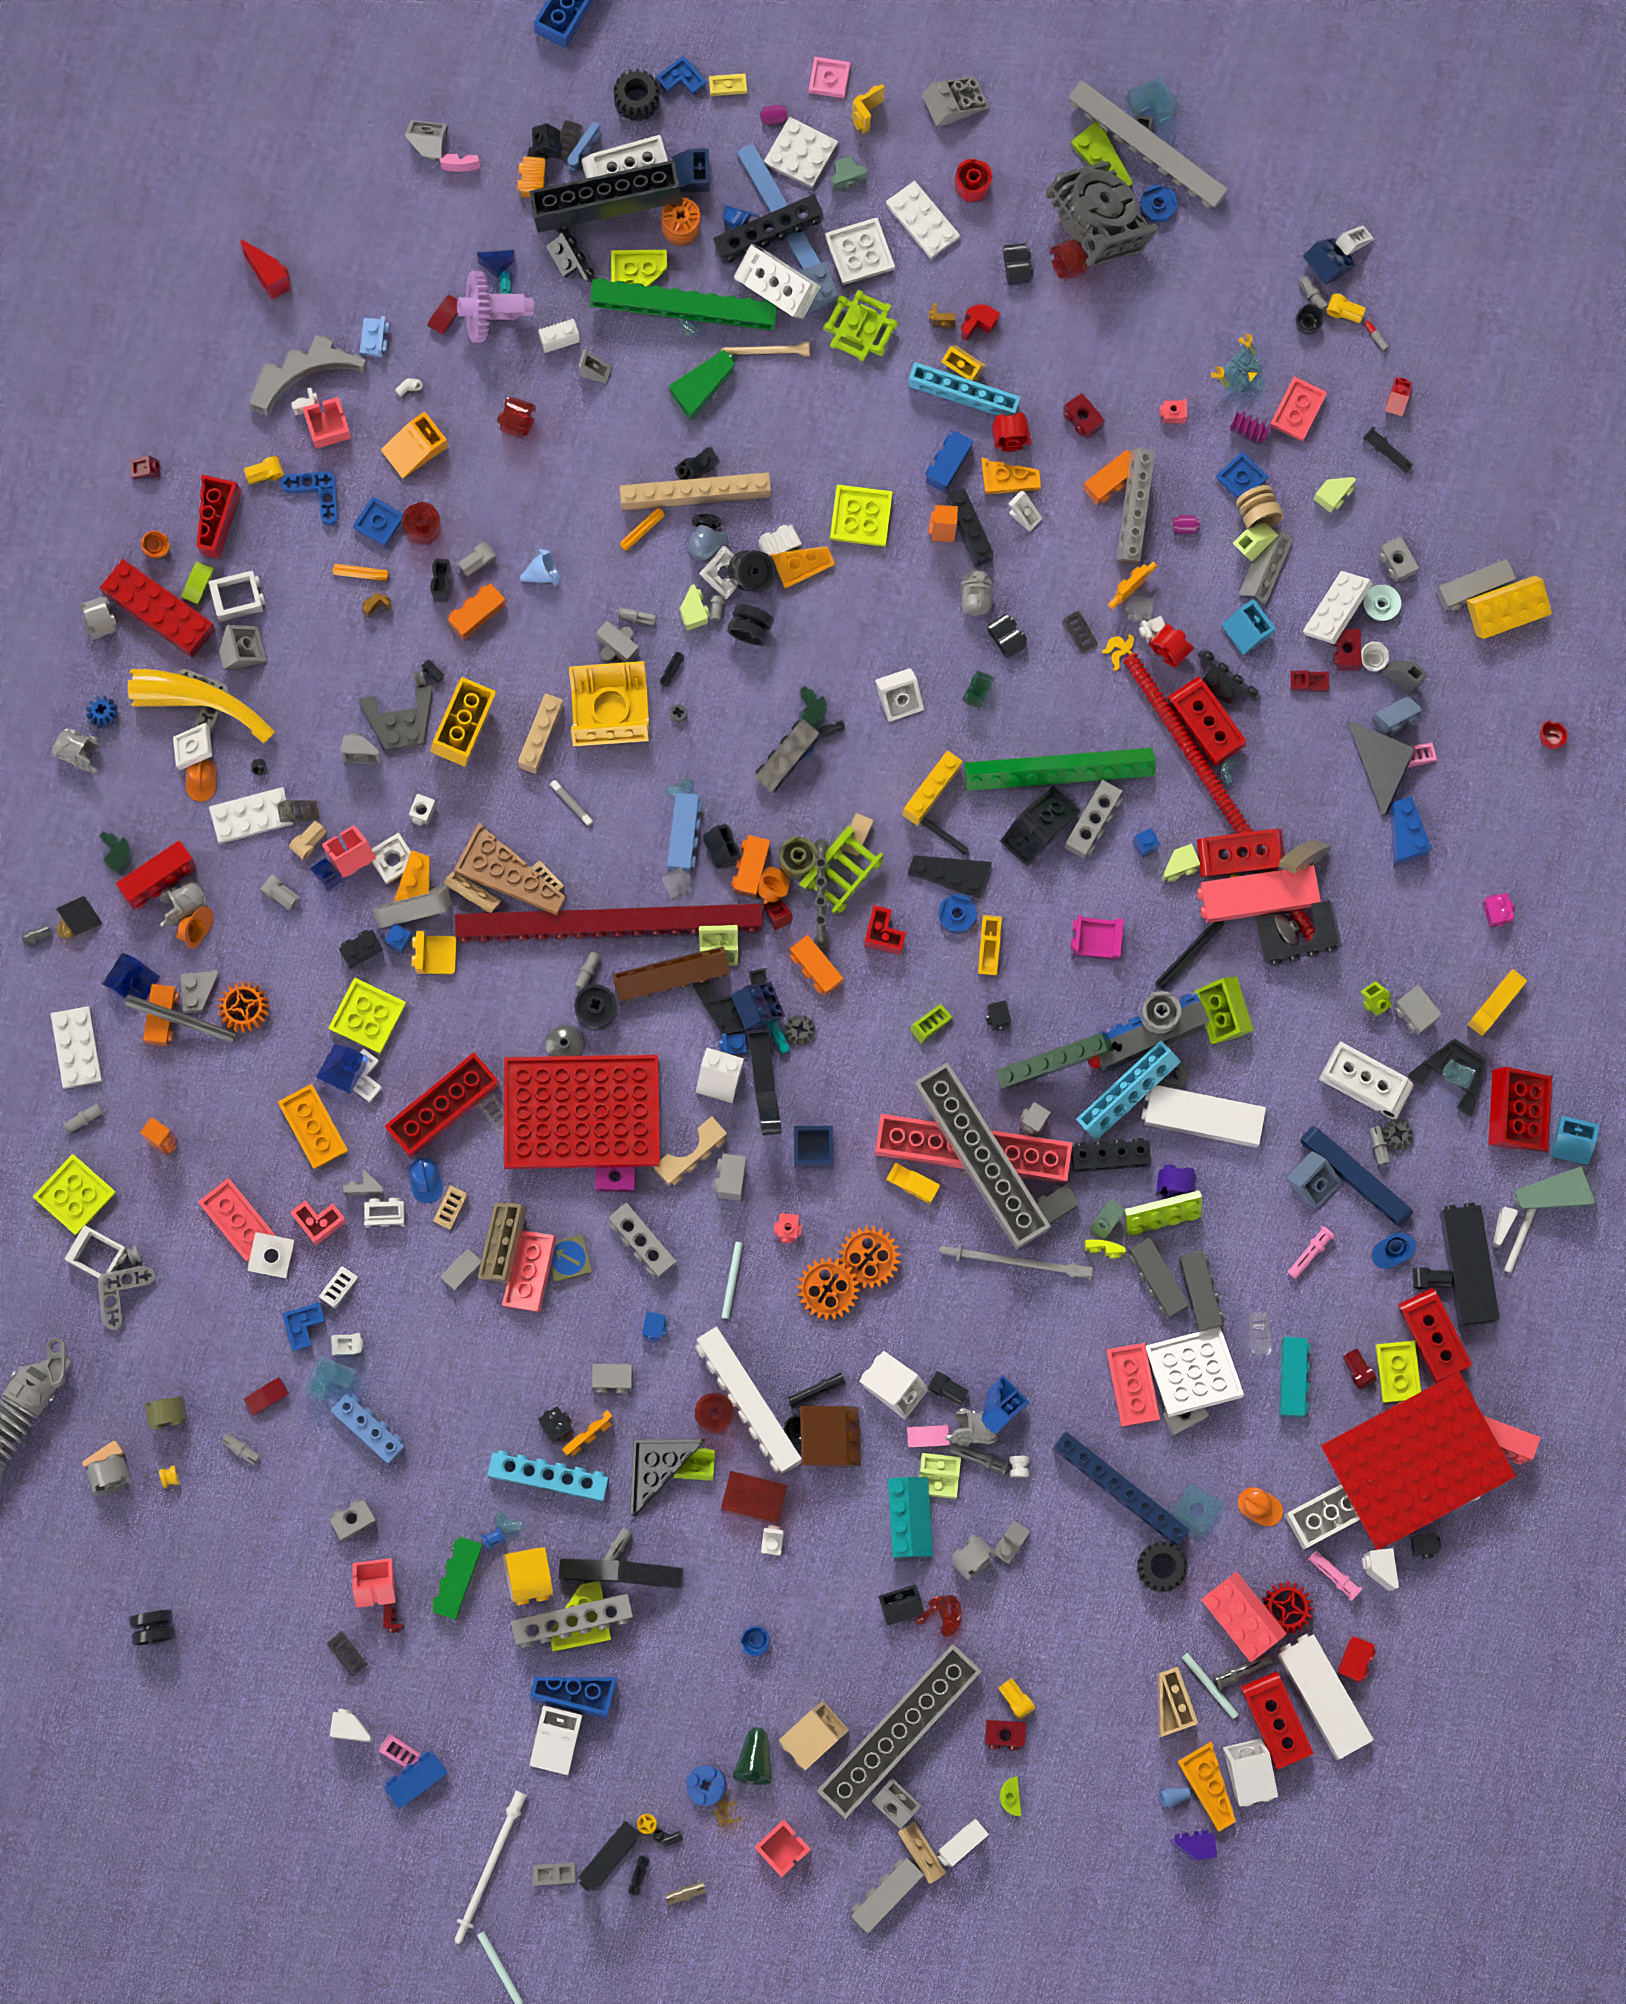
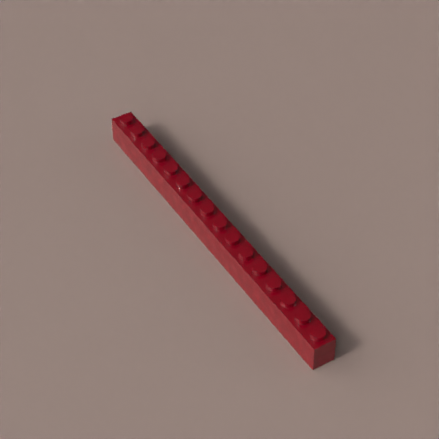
(604, 922)

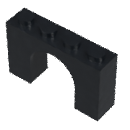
(1324, 939)

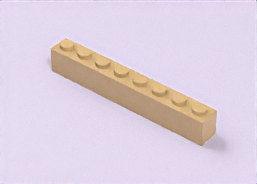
(695, 491)

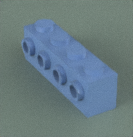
(370, 1431)

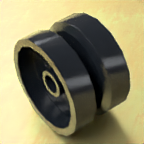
(751, 570)
(750, 624)
(595, 996)
(152, 1630)

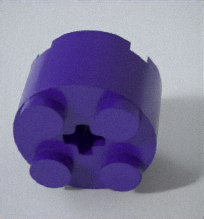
(1175, 1181)

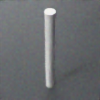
(1519, 1240)

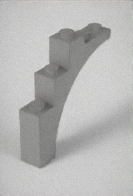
(321, 357)

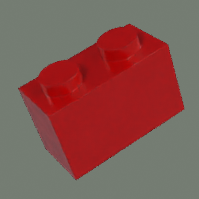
(1355, 1659)

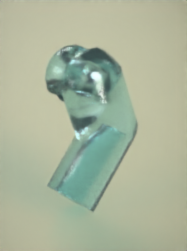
(688, 328)
(1227, 769)
(683, 787)
(505, 1524)

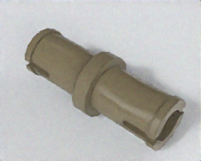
(685, 1893)

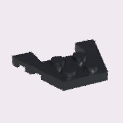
(723, 1009)
(1462, 1055)

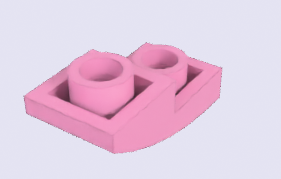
(452, 163)
(928, 1436)

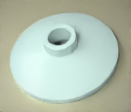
(1388, 597)

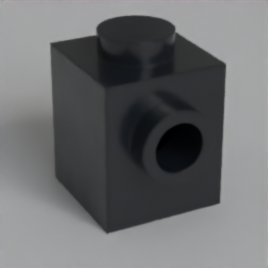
(998, 1016)
(1425, 1545)

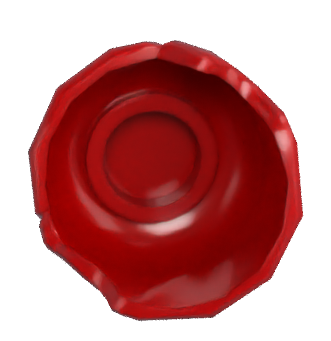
(1553, 735)

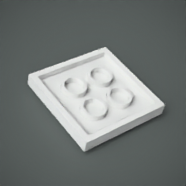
(800, 152)
(859, 251)

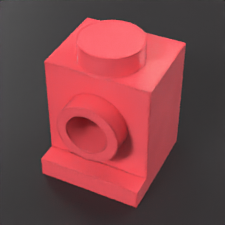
(1174, 417)

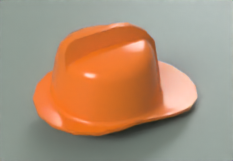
(201, 780)
(773, 884)
(195, 927)
(1260, 1506)

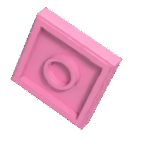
(829, 77)

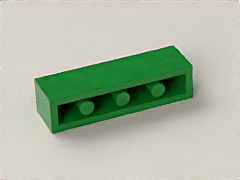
(457, 1579)

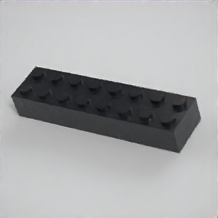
(605, 196)

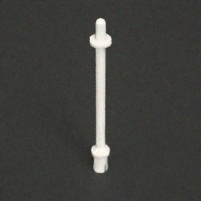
(513, 1812)

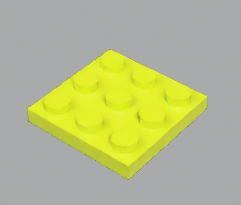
(861, 515)
(367, 1015)
(74, 1194)

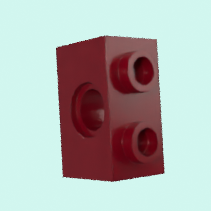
(1082, 405)
(1348, 661)
(1017, 1734)

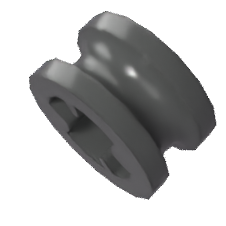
(419, 678)
(682, 709)

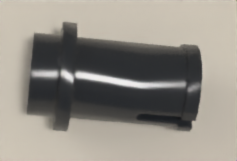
(430, 668)

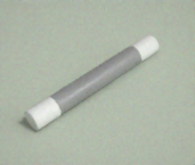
(571, 802)

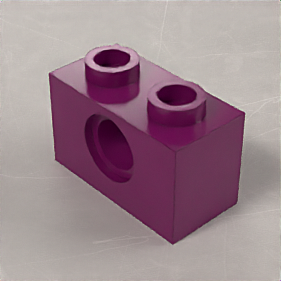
(605, 1184)

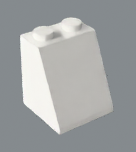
(719, 1075)
(894, 1384)
(1250, 1772)

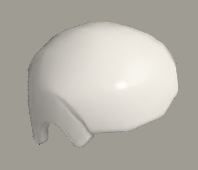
(1375, 656)

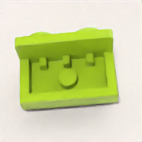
(698, 1466)

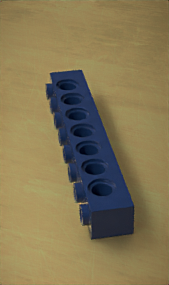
(1121, 1489)

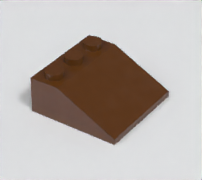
(830, 1436)

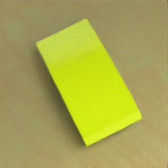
(1110, 1249)

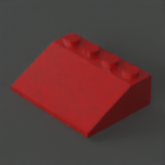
(1520, 1109)

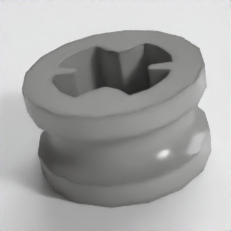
(134, 1255)

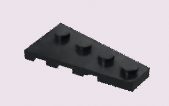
(955, 874)

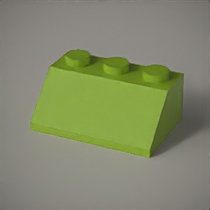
(1225, 1010)

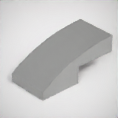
(461, 1269)
(553, 1874)

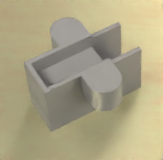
(617, 643)

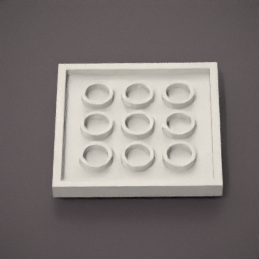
(1194, 1371)

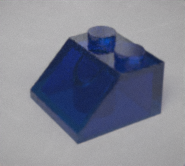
(130, 978)

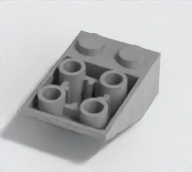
(954, 100)

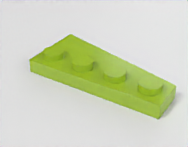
(1096, 147)

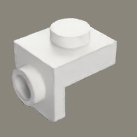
(346, 1344)

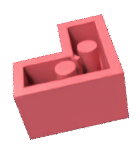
(318, 1226)

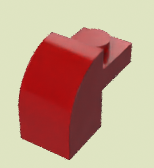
(979, 316)

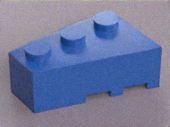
(1407, 832)
(1002, 1404)

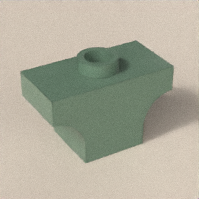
(847, 174)
(1107, 1219)

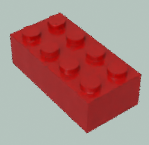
(156, 875)

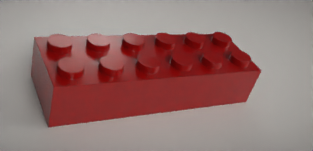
(157, 608)
(442, 1105)

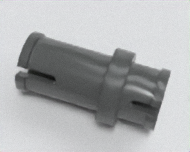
(36, 935)

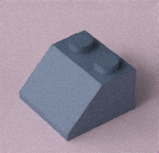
(1314, 1180)

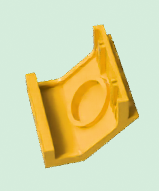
(609, 703)

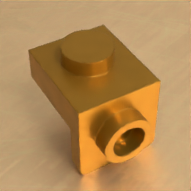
(941, 320)
(371, 604)

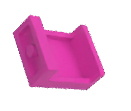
(1097, 937)

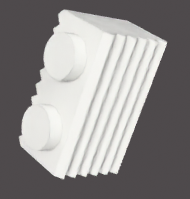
(559, 335)
(782, 540)

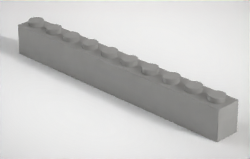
(1147, 144)

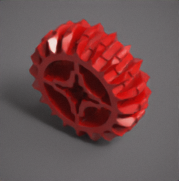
(1290, 1598)

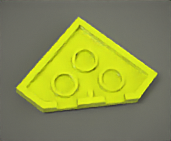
(638, 266)
(585, 1594)

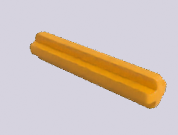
(642, 529)
(360, 572)

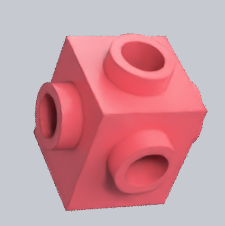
(790, 1221)

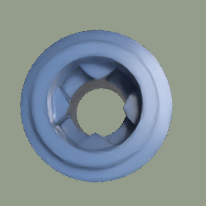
(1174, 1796)

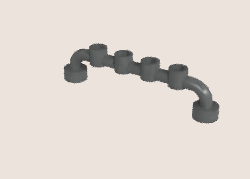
(821, 939)

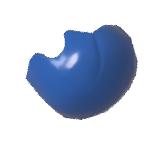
(755, 1641)

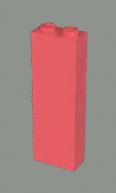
(1258, 894)

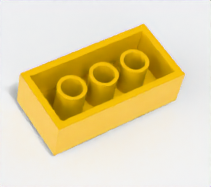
(1509, 607)

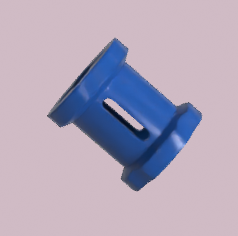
(493, 1539)

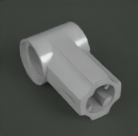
(481, 556)
(275, 889)

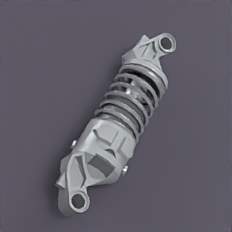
(28, 1395)

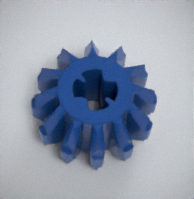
(109, 711)

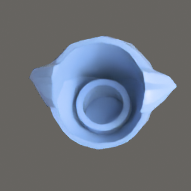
(541, 569)

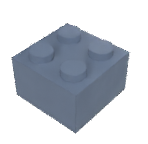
(827, 293)

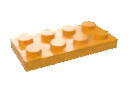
(312, 1126)

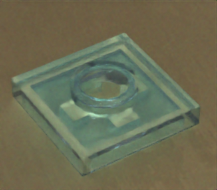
(1182, 1509)

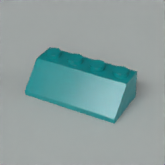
(910, 1517)

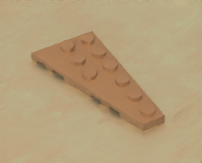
(499, 868)

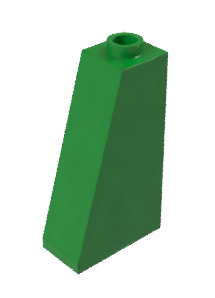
(701, 383)

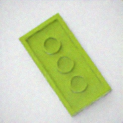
(1163, 1213)

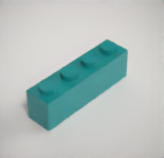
(1293, 1377)

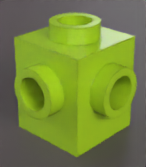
(1376, 998)

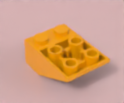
(414, 445)

